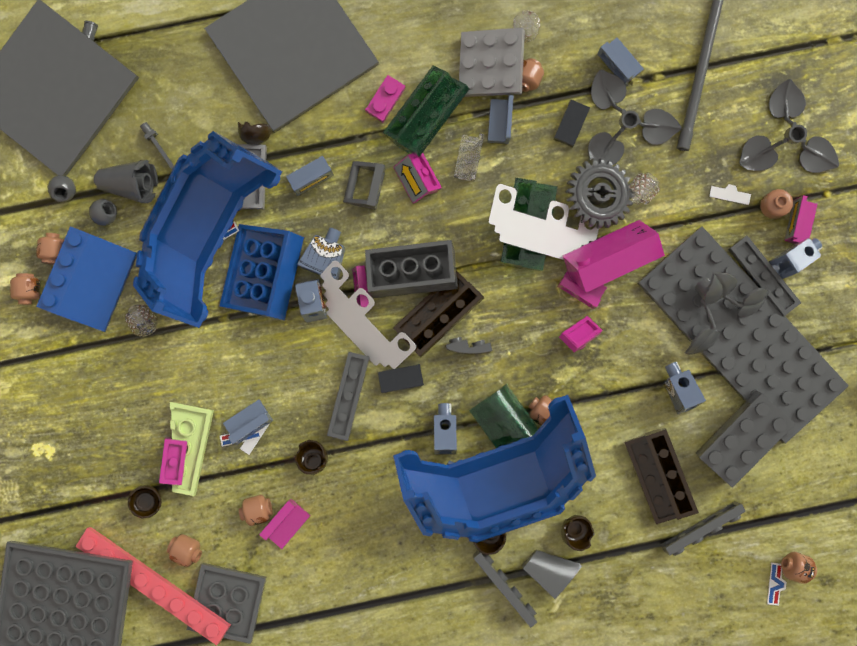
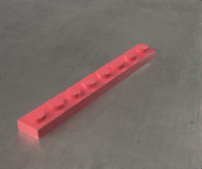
(159, 589)

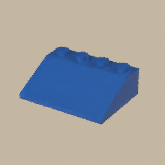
(262, 271)
(87, 279)

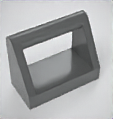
(376, 185)

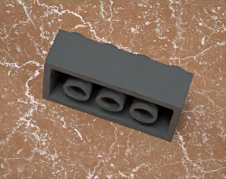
(411, 269)
(745, 438)

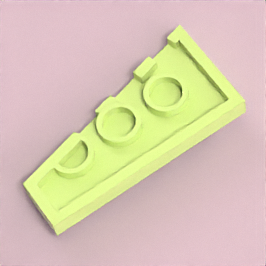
(192, 425)

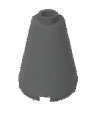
(129, 180)

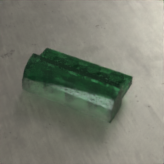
(425, 111)
(532, 200)
(503, 418)

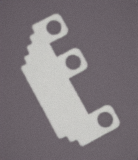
(535, 234)
(352, 321)

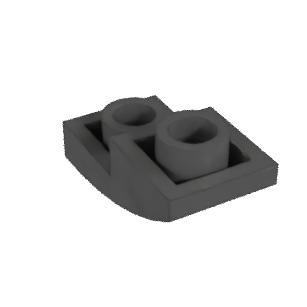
(459, 346)

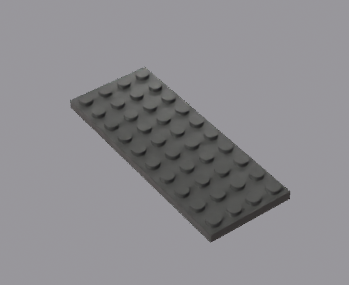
(751, 351)

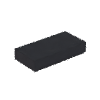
(571, 123)
(400, 378)

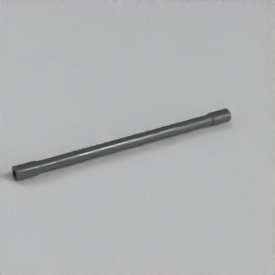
(687, 130)

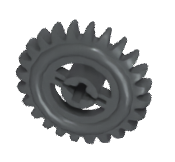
(586, 197)

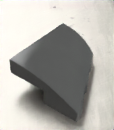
(551, 571)

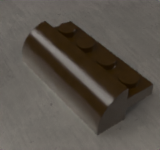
(438, 314)
(661, 476)

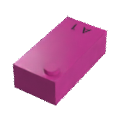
(613, 255)

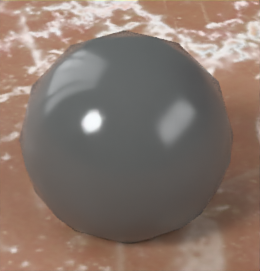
(61, 188)
(103, 212)

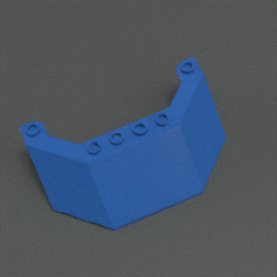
(191, 224)
(502, 486)

